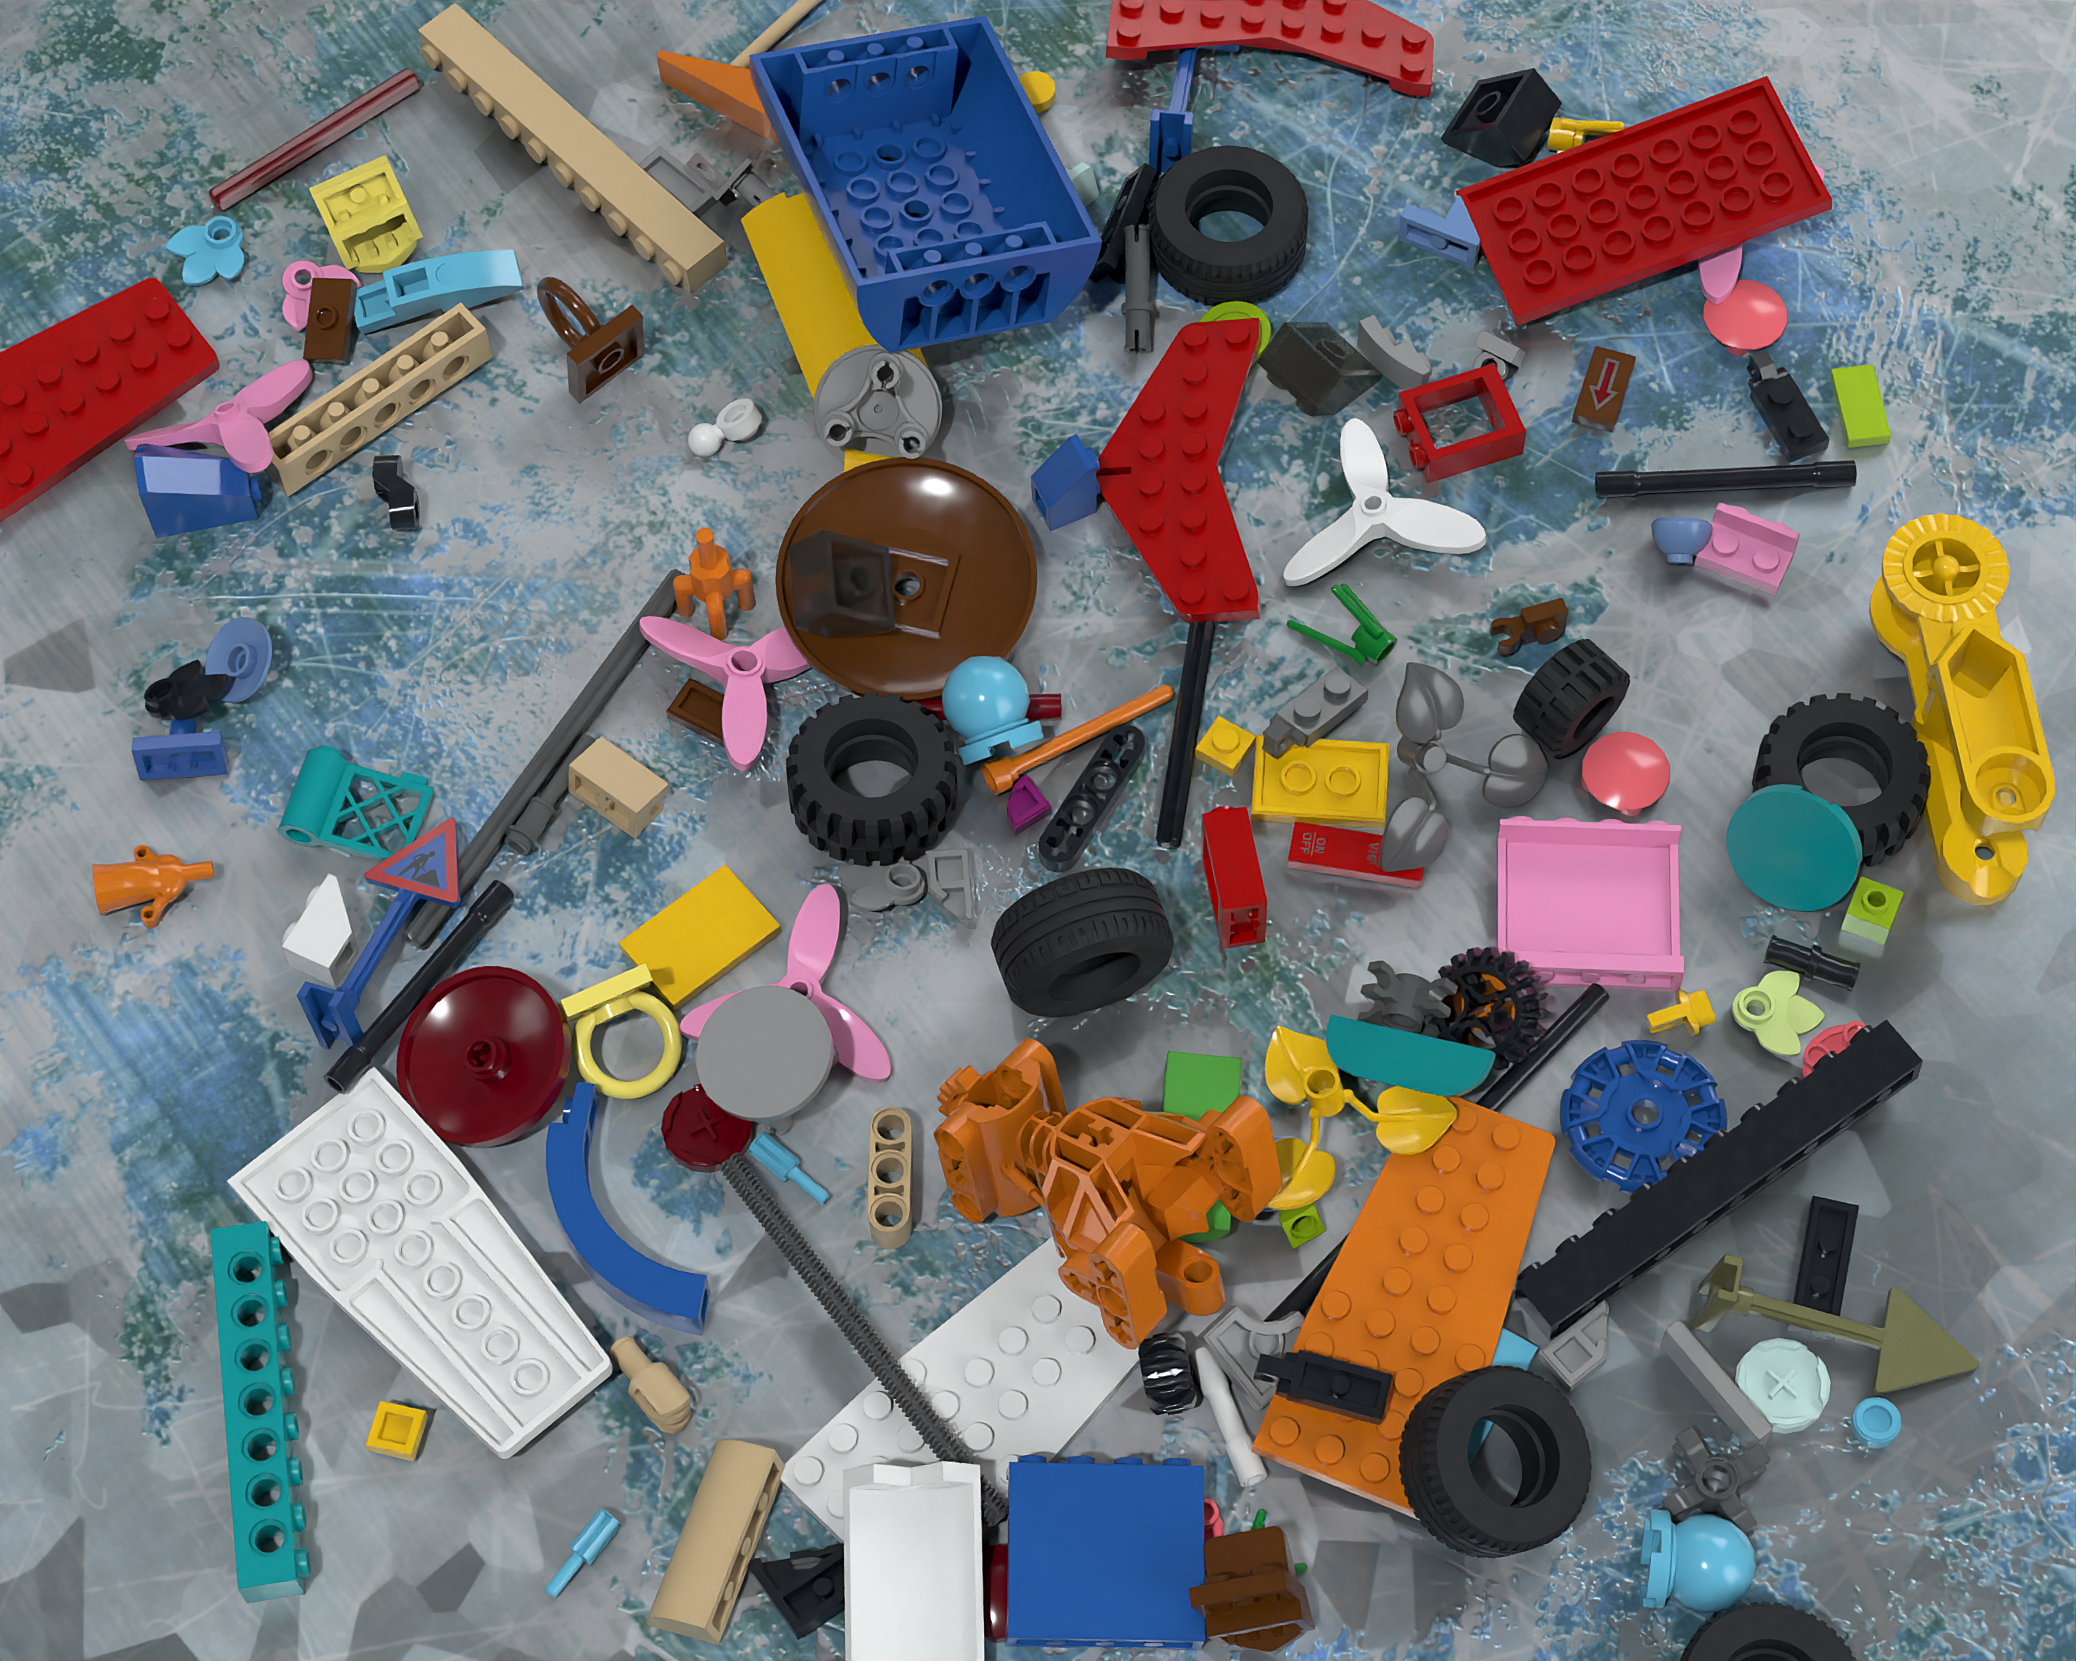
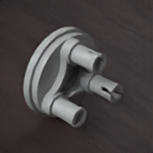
(877, 403)
(765, 1055)

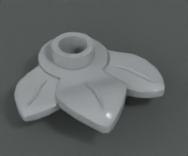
(881, 886)

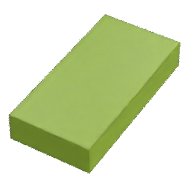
(1860, 406)

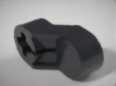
(396, 492)

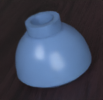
(1681, 538)

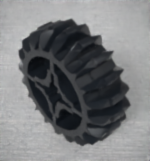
(1509, 1036)

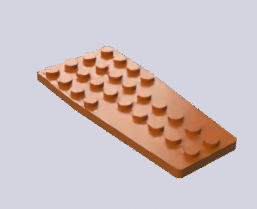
(1415, 1293)

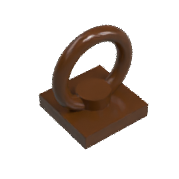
(602, 350)

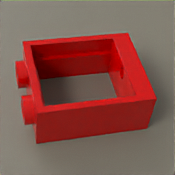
(1469, 454)
(1233, 877)

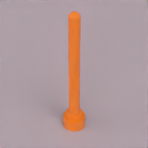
(1002, 772)

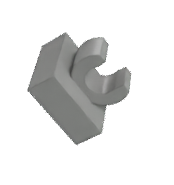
(1497, 350)

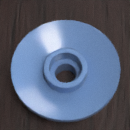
(244, 654)

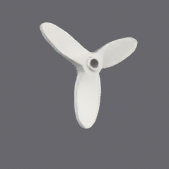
(1378, 514)

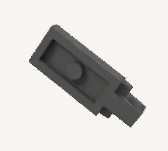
(1314, 712)

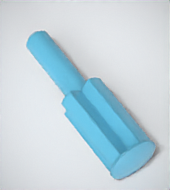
(785, 1165)
(585, 1548)

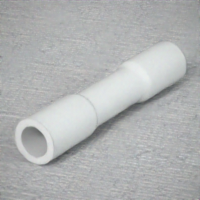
(1238, 1442)

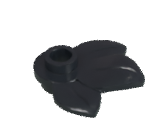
(184, 693)

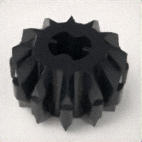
(1167, 1373)

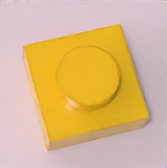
(1225, 746)
(396, 1430)

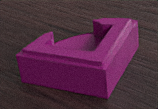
(1026, 806)

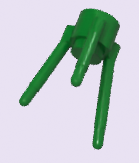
(1371, 638)

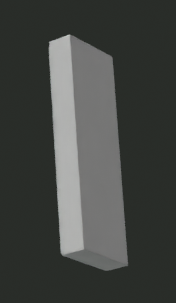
(1715, 1386)

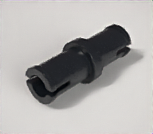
(1811, 963)

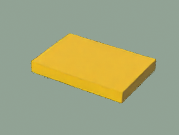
(1322, 784)
(700, 937)

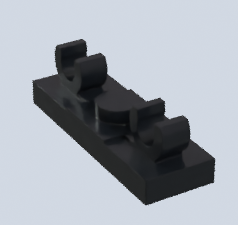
(1129, 205)

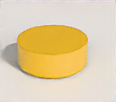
(1039, 89)

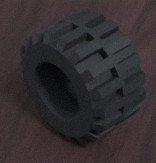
(1571, 697)

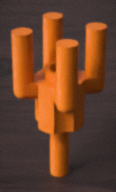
(712, 583)

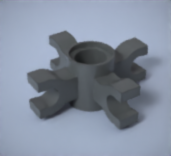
(1405, 1000)
(1702, 1466)

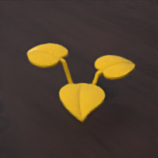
(1302, 1070)

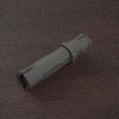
(1137, 303)

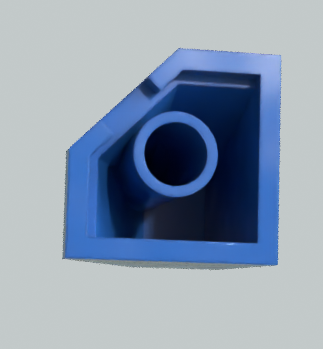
(193, 490)

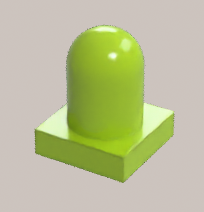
(1301, 1224)

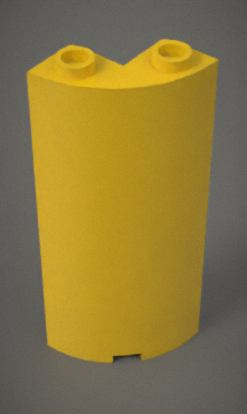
(805, 285)

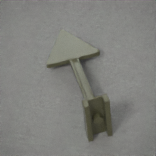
(1908, 1345)

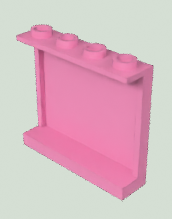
(1591, 902)

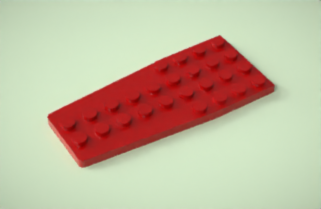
(91, 385)

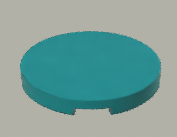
(1794, 848)

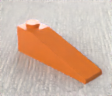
(717, 86)

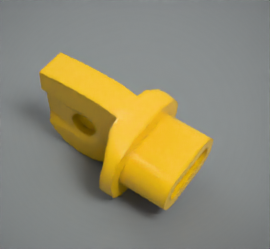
(1691, 1010)

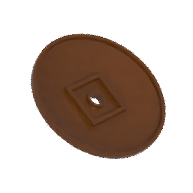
(949, 537)

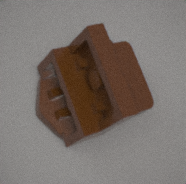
(1252, 1592)

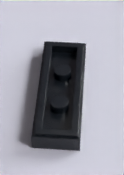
(1825, 1258)

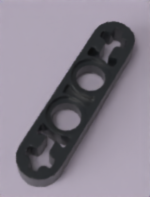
(1097, 800)

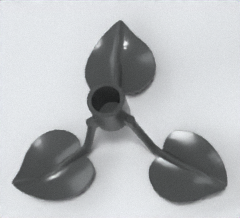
(1426, 706)

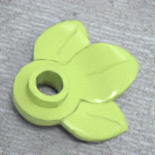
(1783, 1011)

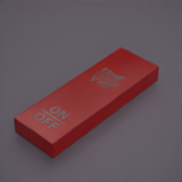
(1344, 854)

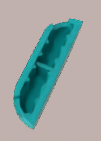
(1406, 1058)

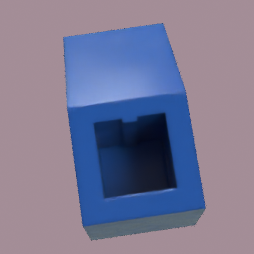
(1066, 484)

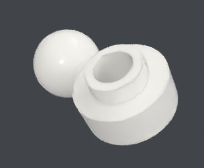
(735, 422)

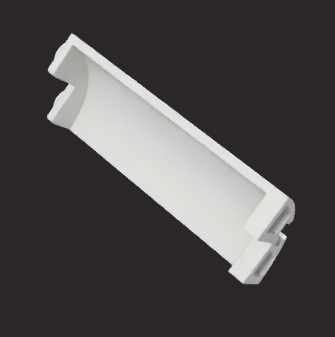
(913, 1563)

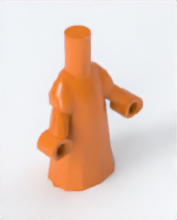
(144, 880)

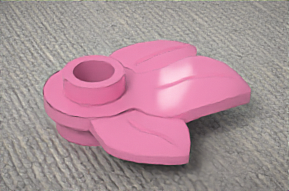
(297, 300)

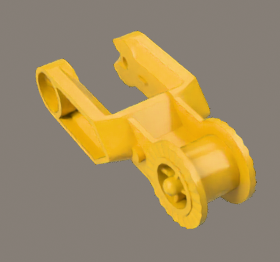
(1969, 701)

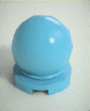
(988, 706)
(1698, 1562)

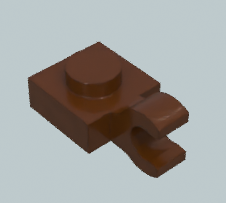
(1535, 624)

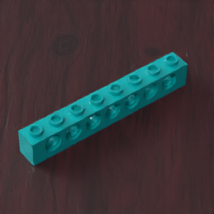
(234, 1253)

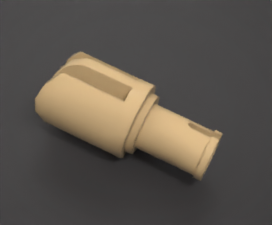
(652, 1386)

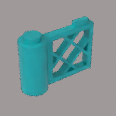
(321, 795)

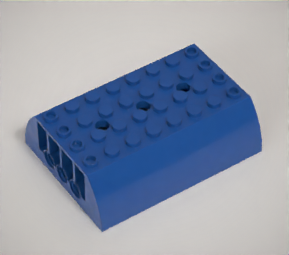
(999, 216)

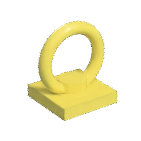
(607, 1002)

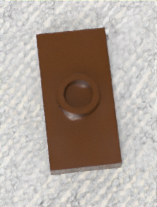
(330, 320)

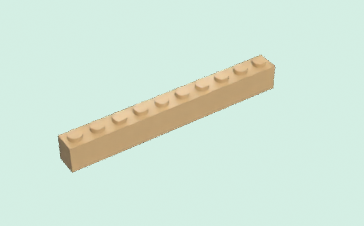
(573, 149)

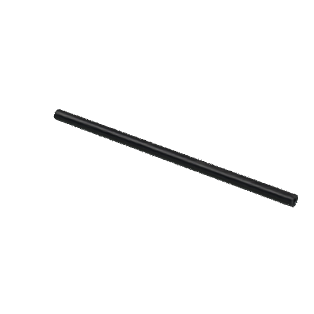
(1494, 1099)

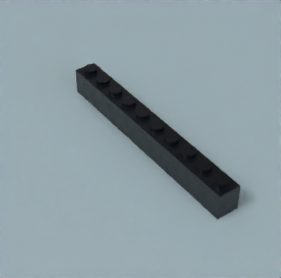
(1716, 1179)

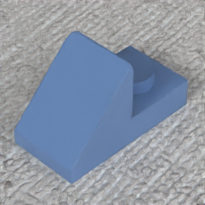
(1445, 237)

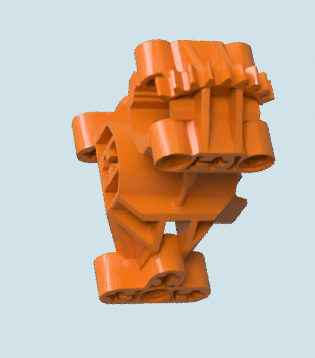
(1111, 1182)

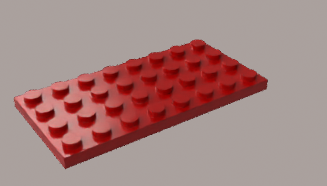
(1644, 200)

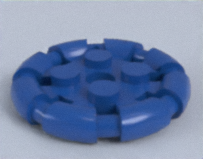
(1646, 1087)

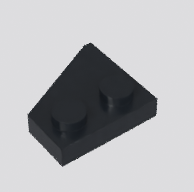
(804, 1587)

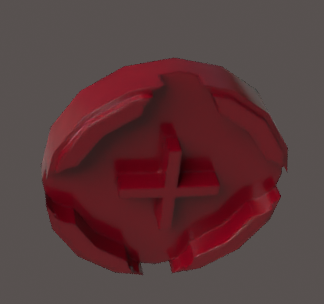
(702, 1133)

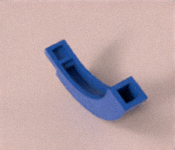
(636, 1282)

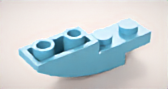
(436, 285)

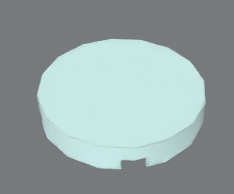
(1784, 1383)

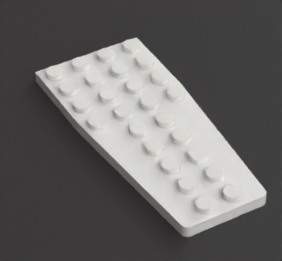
(424, 1263)
(1004, 1374)

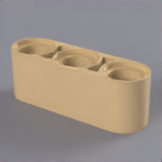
(887, 1157)

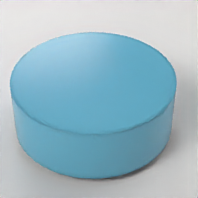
(1876, 1422)

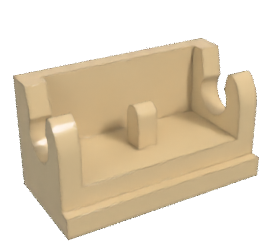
(617, 787)

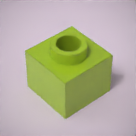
(1872, 910)

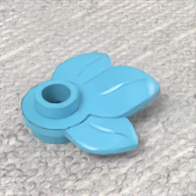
(206, 253)

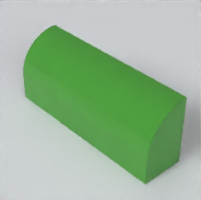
(1190, 1089)

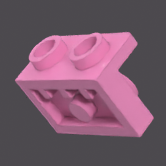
(1748, 548)

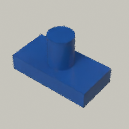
(180, 753)

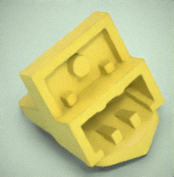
(368, 217)

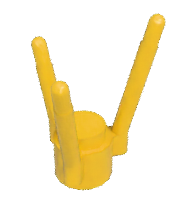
(1571, 133)

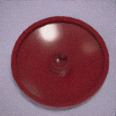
(484, 1056)

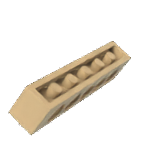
(376, 398)

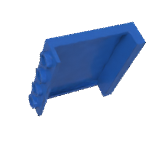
(1104, 1553)

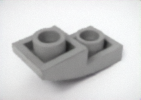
(1396, 362)

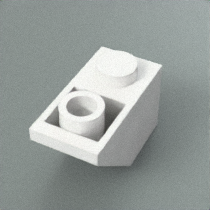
(323, 937)

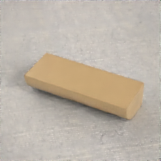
(717, 1541)

